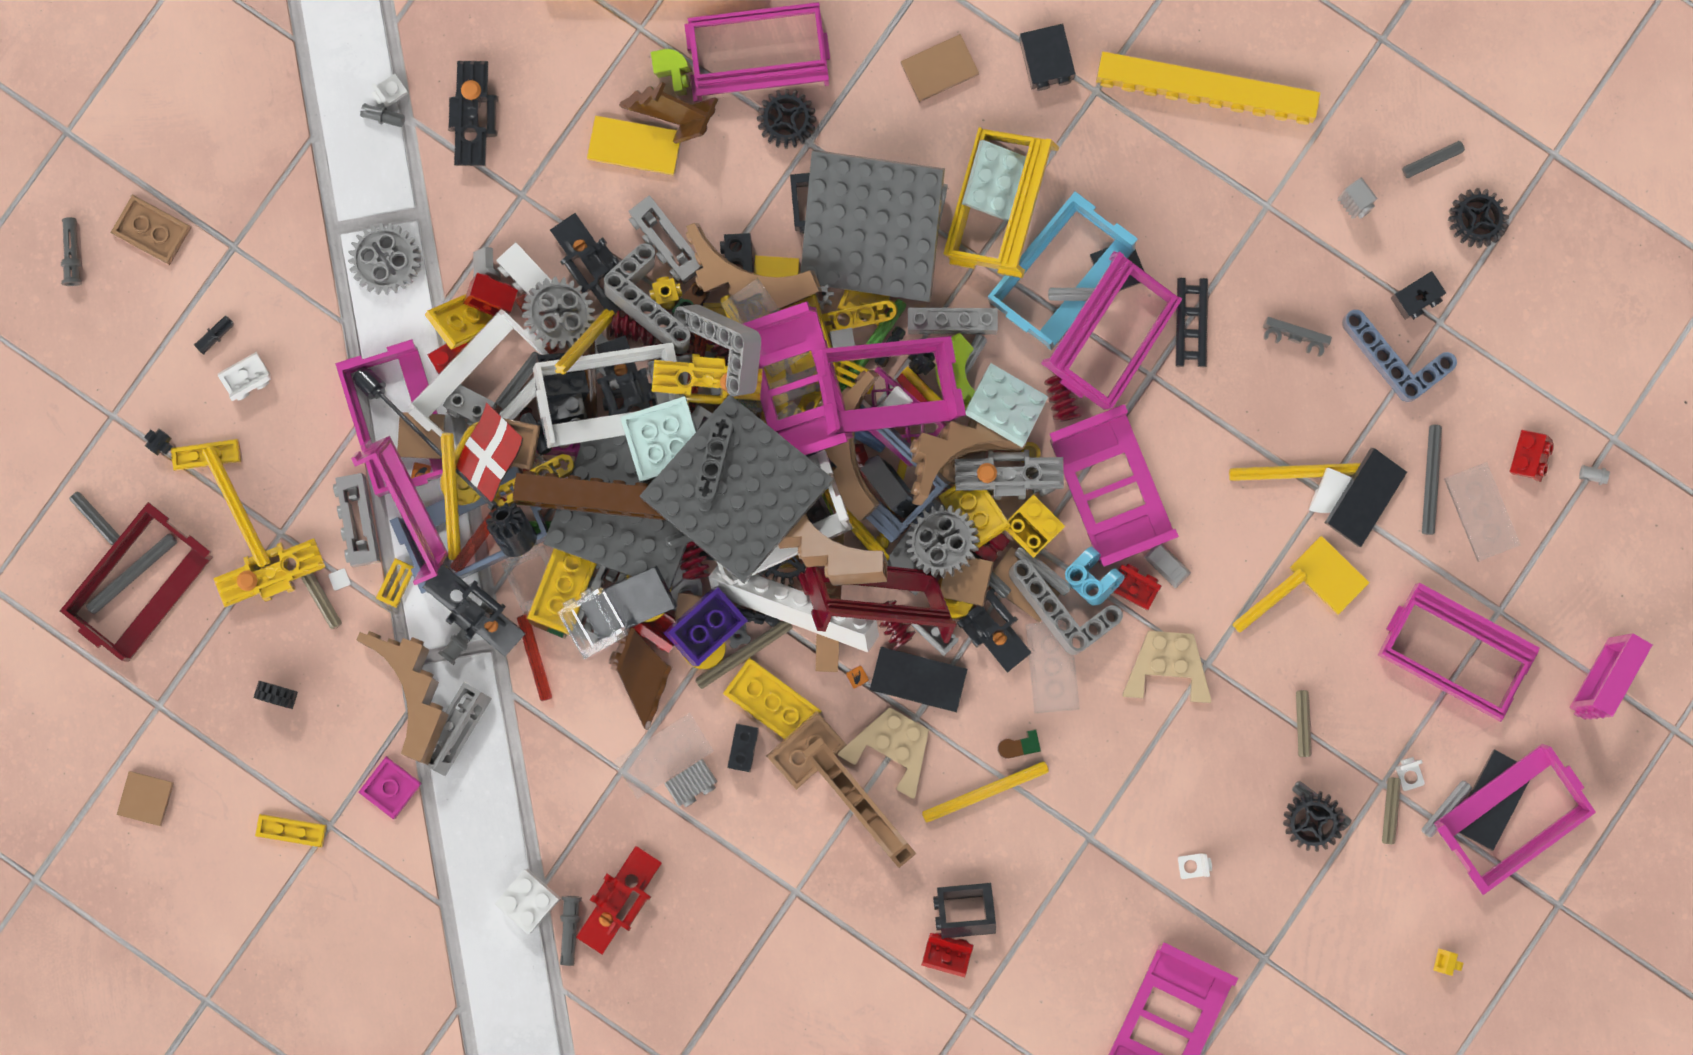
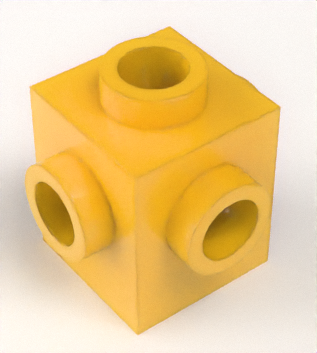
(672, 298)

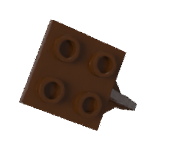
(660, 105)
(641, 673)

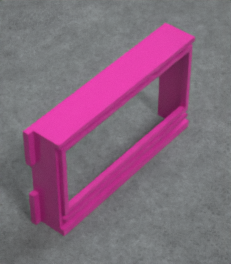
(762, 76)
(1089, 318)
(416, 383)
(897, 415)
(408, 503)
(1473, 625)
(1498, 790)

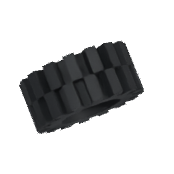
(275, 694)

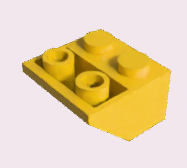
(1034, 526)

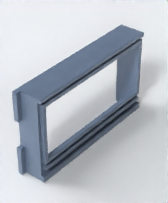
(438, 517)
(882, 517)

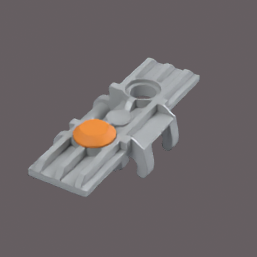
(1008, 481)

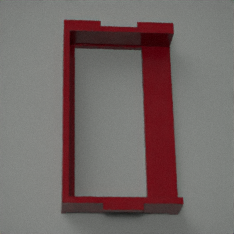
(897, 578)
(159, 604)

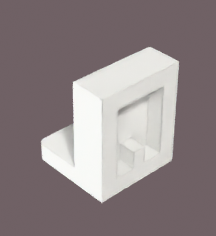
(389, 91)

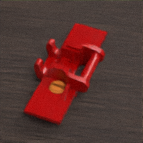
(612, 896)

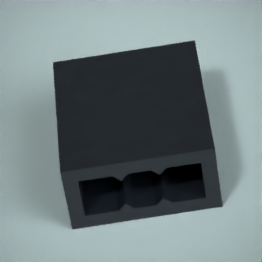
(1047, 57)

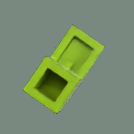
(672, 63)

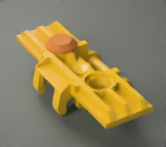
(703, 373)
(272, 579)

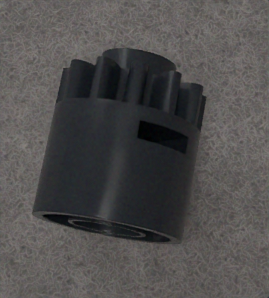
(511, 530)

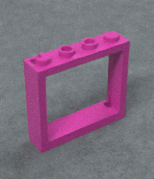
(1610, 676)

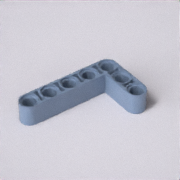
(1393, 360)

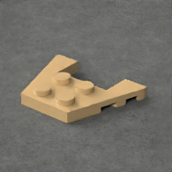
(1169, 656)
(897, 739)

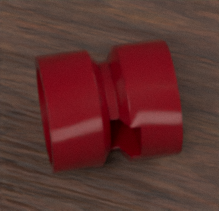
(989, 550)

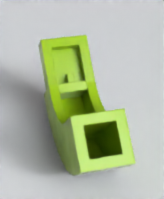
(962, 350)

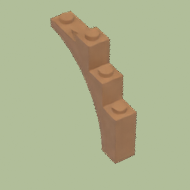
(719, 271)
(954, 441)
(847, 475)
(841, 563)
(826, 648)
(424, 717)
(859, 802)

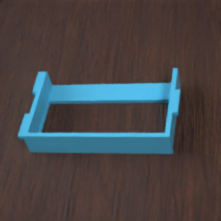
(1065, 315)

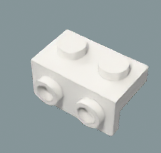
(245, 376)

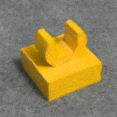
(1447, 962)

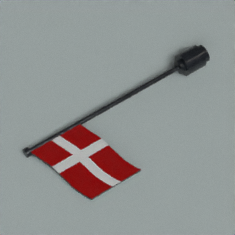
(485, 454)

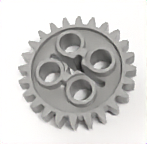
(368, 269)
(554, 293)
(933, 524)

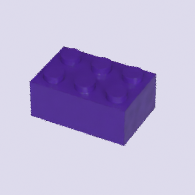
(705, 626)

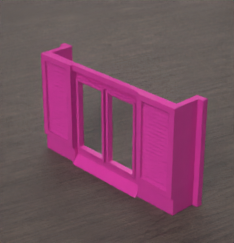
(783, 337)
(1097, 441)
(1184, 979)

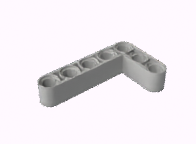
(642, 302)
(740, 339)
(1059, 611)

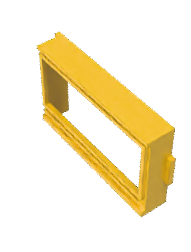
(1021, 212)

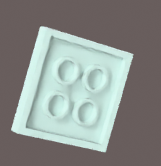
(994, 180)
(1006, 405)
(657, 435)

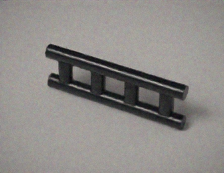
(1201, 332)

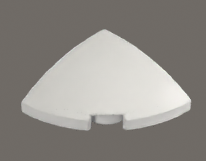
(1329, 491)

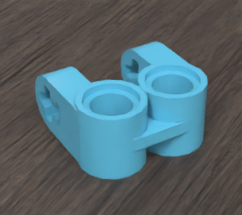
(1082, 565)

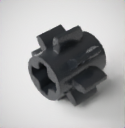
(921, 363)
(158, 441)

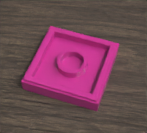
(390, 787)

